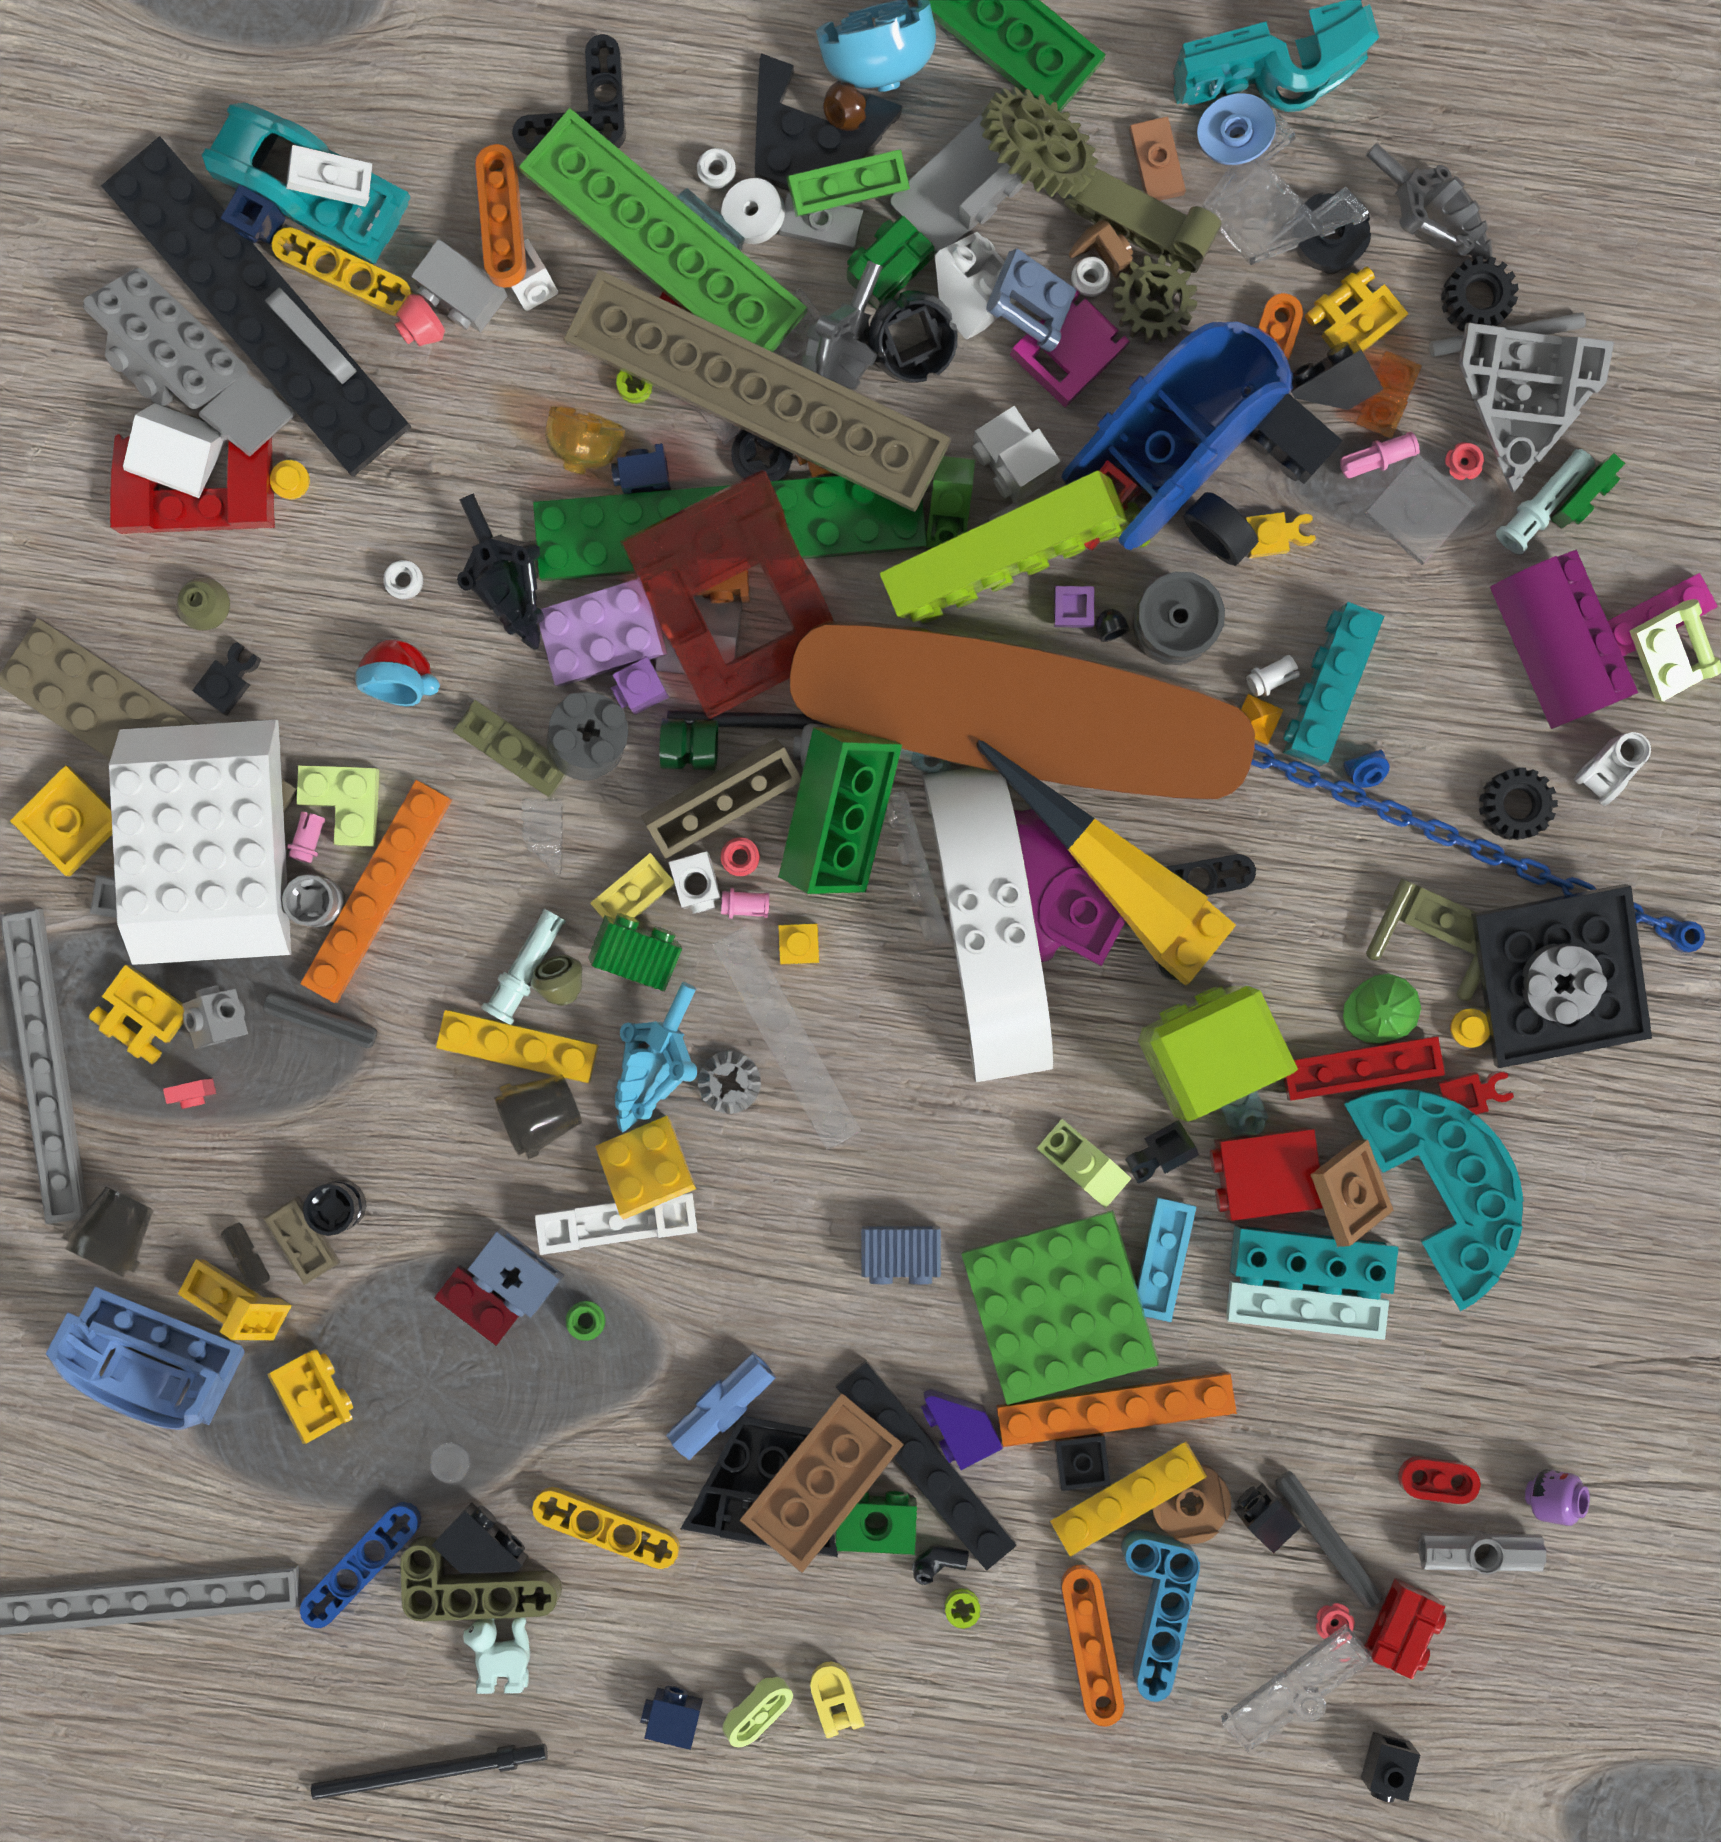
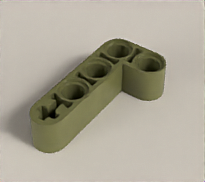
(1147, 220)
(479, 1585)

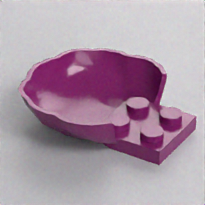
(1063, 897)

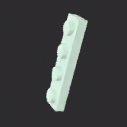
(1307, 1310)

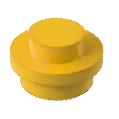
(289, 479)
(1469, 1028)

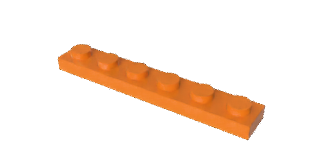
(376, 891)
(1116, 1409)

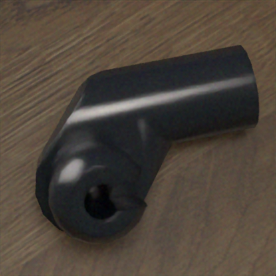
(935, 1559)

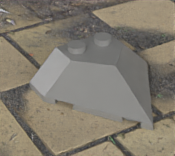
(1529, 388)

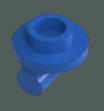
(1368, 769)

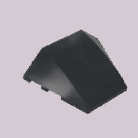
(739, 1477)

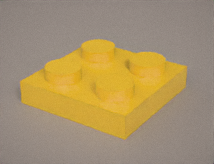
(66, 821)
(645, 1167)

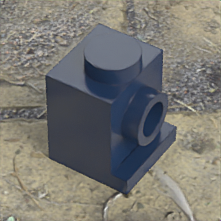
(253, 216)
(642, 471)

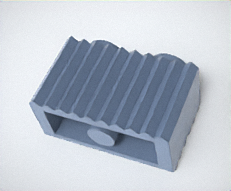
(900, 1253)

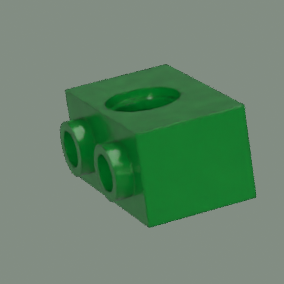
(895, 1537)

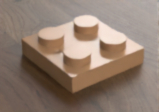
(1352, 1192)

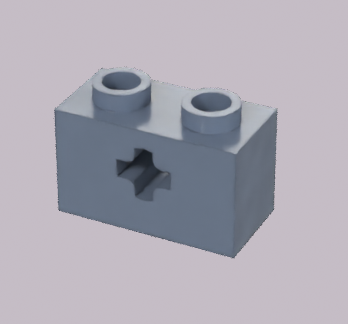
(536, 1274)

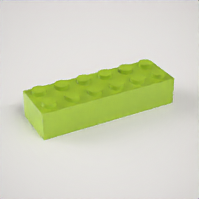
(1006, 547)

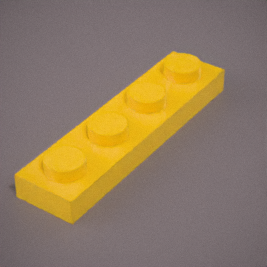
(517, 1046)
(1128, 1498)

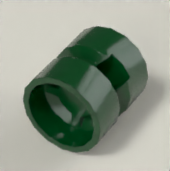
(688, 744)

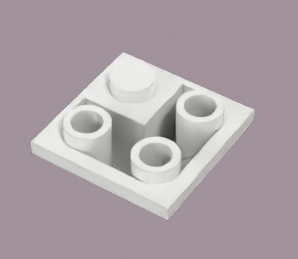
(966, 280)

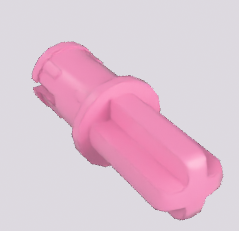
(1379, 455)

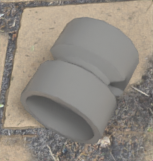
(313, 901)

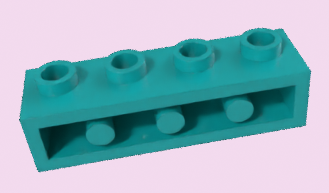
(1333, 684)
(1313, 1260)

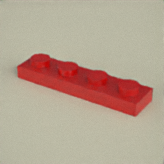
(1365, 1068)

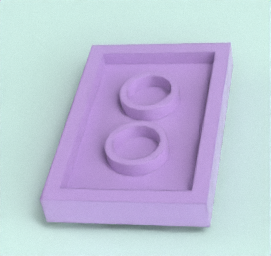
(600, 633)

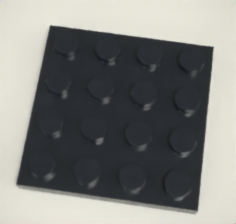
(1593, 919)

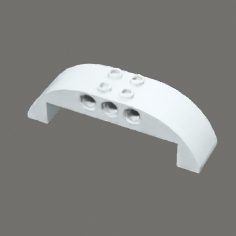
(991, 922)

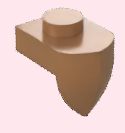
(1112, 248)

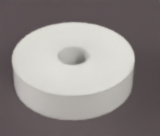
(750, 194)

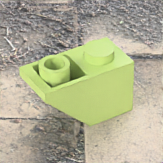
(1084, 1163)

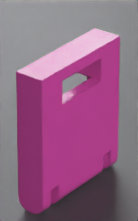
(1081, 352)

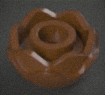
(844, 106)

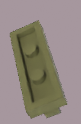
(510, 748)

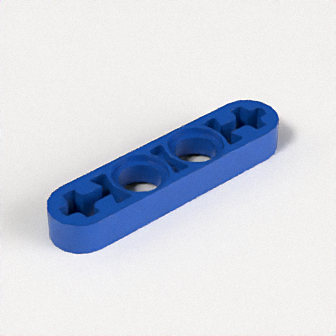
(360, 1564)

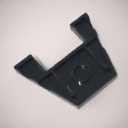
(800, 142)

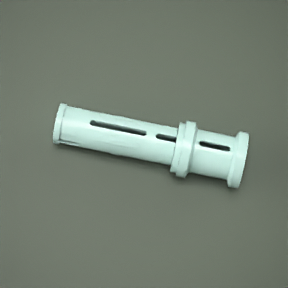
(1535, 514)
(514, 984)

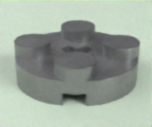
(1585, 987)

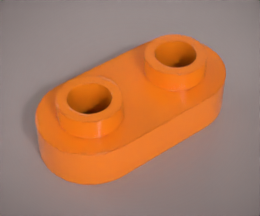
(1283, 332)

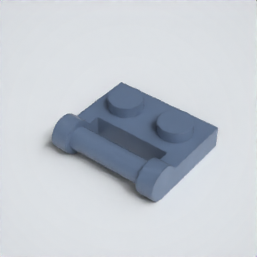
(1037, 291)

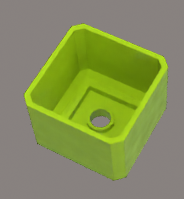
(1215, 1050)

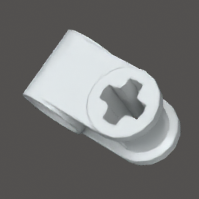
(1609, 772)

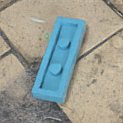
(1164, 1257)

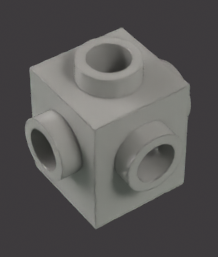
(214, 1017)

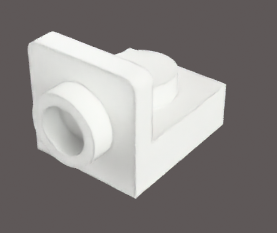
(537, 284)

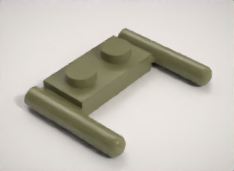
(1434, 916)

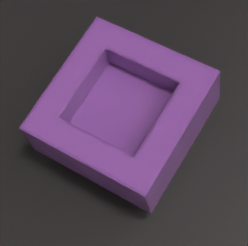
(1074, 606)

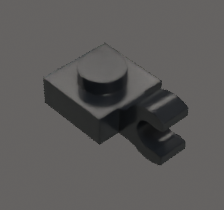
(1166, 1149)

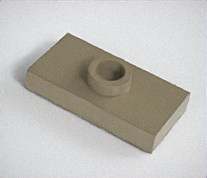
(304, 1248)

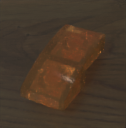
(1384, 409)

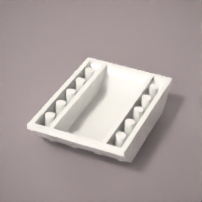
(199, 842)

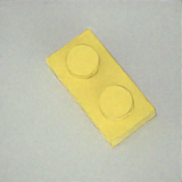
(635, 889)

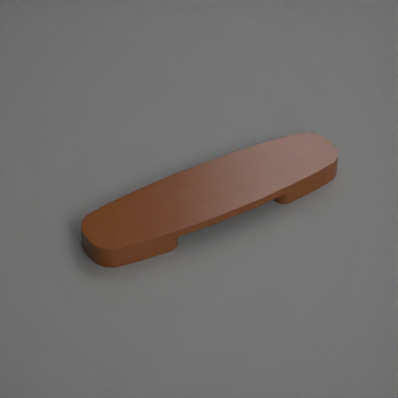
(1037, 707)

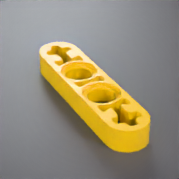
(341, 275)
(604, 1534)

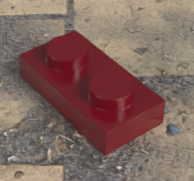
(475, 1306)

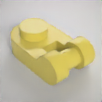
(830, 1687)

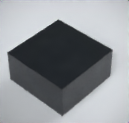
(1082, 1462)

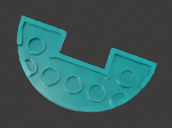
(1467, 1169)

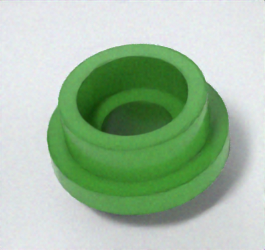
(579, 1331)

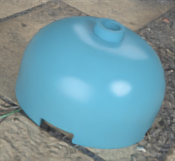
(882, 53)

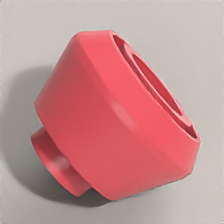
(418, 322)

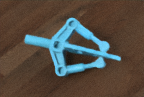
(657, 1070)

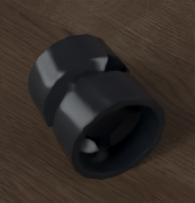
(334, 1207)

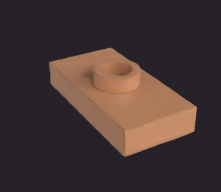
(1157, 159)

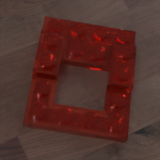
(706, 548)

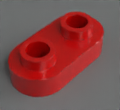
(1437, 1480)

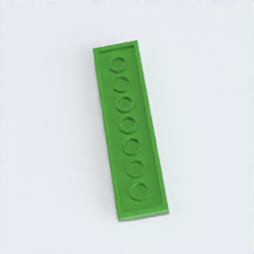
(659, 234)

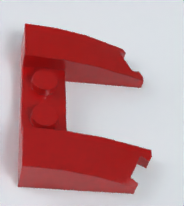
(244, 504)

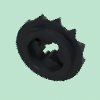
(744, 450)

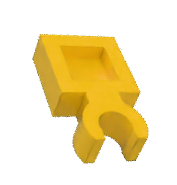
(1276, 534)

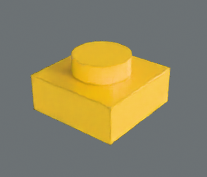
(798, 944)

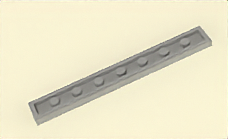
(44, 1065)
(150, 1599)

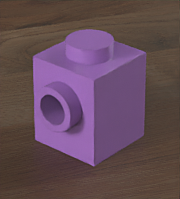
(639, 686)

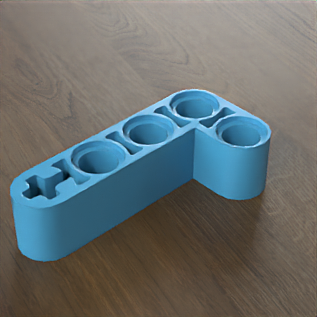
(1157, 1617)

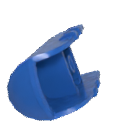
(1187, 418)

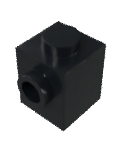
(1390, 1768)

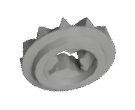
(747, 1077)

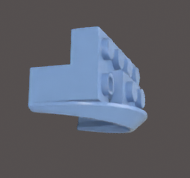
(137, 1383)

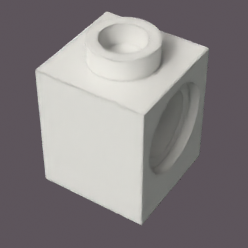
(683, 869)

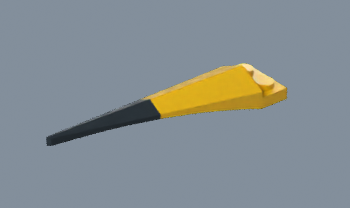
(1159, 906)

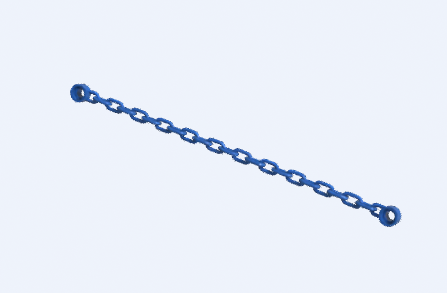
(1675, 936)

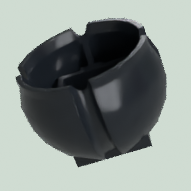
(923, 358)

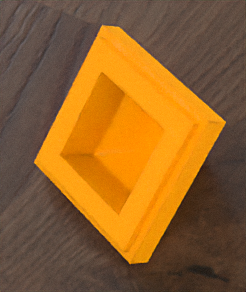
(1262, 717)

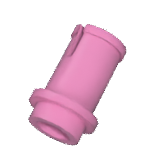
(306, 837)
(744, 904)

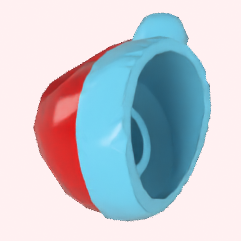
(396, 673)

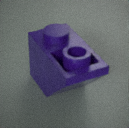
(964, 1426)

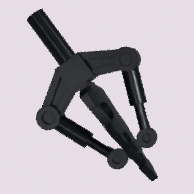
(501, 584)

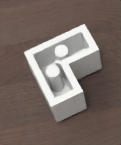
(1016, 455)

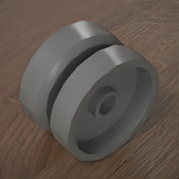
(1184, 595)

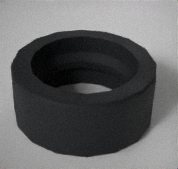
(1221, 528)

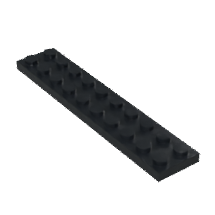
(233, 285)

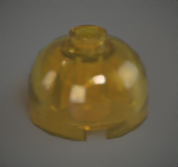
(582, 439)

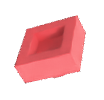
(190, 1093)

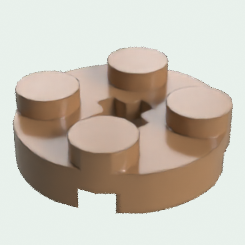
(1208, 1515)

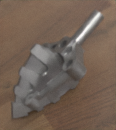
(1436, 207)
(840, 341)

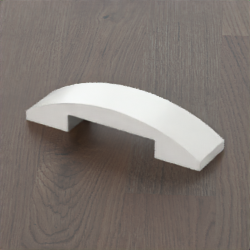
(603, 1225)

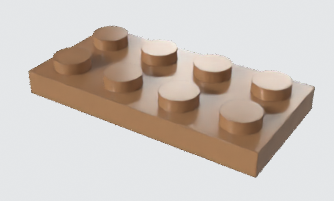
(821, 1483)

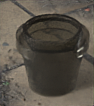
(537, 1113)
(110, 1232)

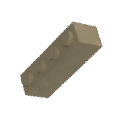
(721, 798)

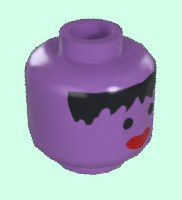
(1557, 1497)

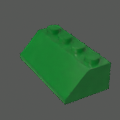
(839, 811)

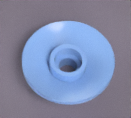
(1236, 115)

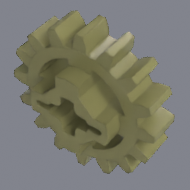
(1146, 284)

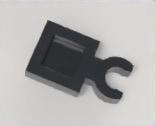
(224, 685)

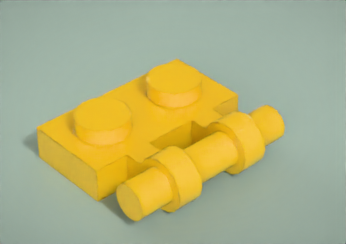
(1367, 321)
(147, 1005)

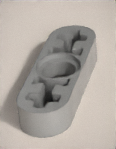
(310, 335)

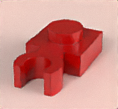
(1472, 1093)

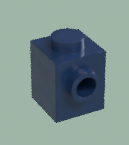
(672, 1717)

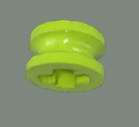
(634, 398)
(957, 1619)

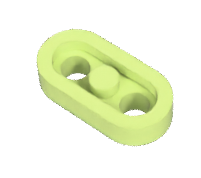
(757, 1711)

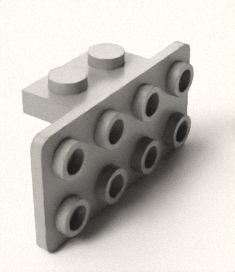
(957, 188)
(161, 342)

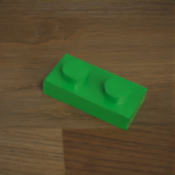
(1599, 481)

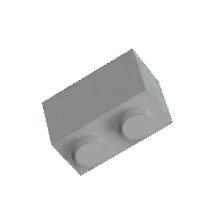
(458, 286)

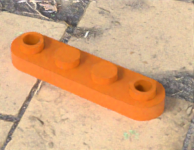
(500, 215)
(1092, 1645)

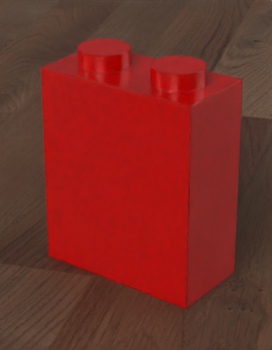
(1266, 1173)

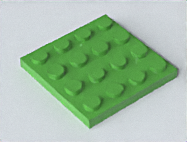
(1060, 1308)

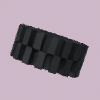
(1485, 272)
(1540, 797)

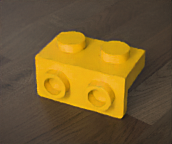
(311, 1395)

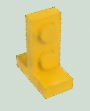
(239, 1308)

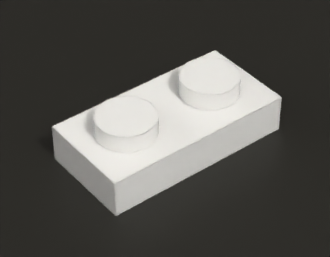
(329, 175)

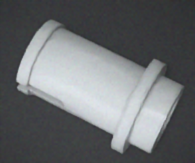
(1272, 676)

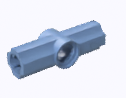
(721, 1406)

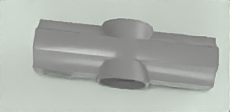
(1505, 1553)

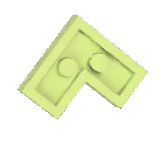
(353, 795)

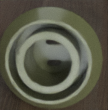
(203, 604)
(558, 979)

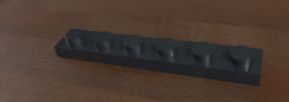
(930, 1468)

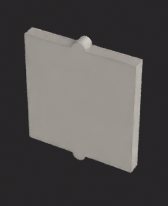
(247, 413)

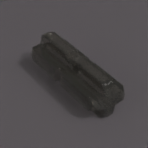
(241, 1248)

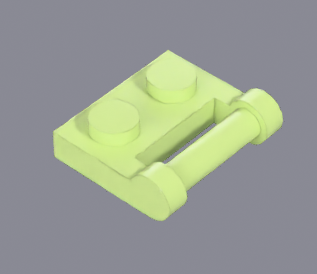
(1664, 654)

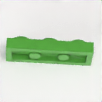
(848, 183)

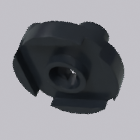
(1334, 254)

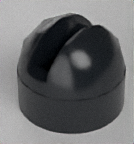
(1111, 625)

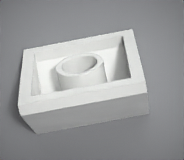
(172, 449)

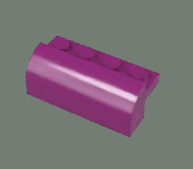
(1563, 638)

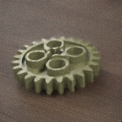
(1038, 142)

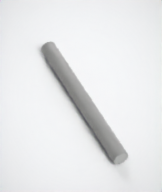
(1545, 326)

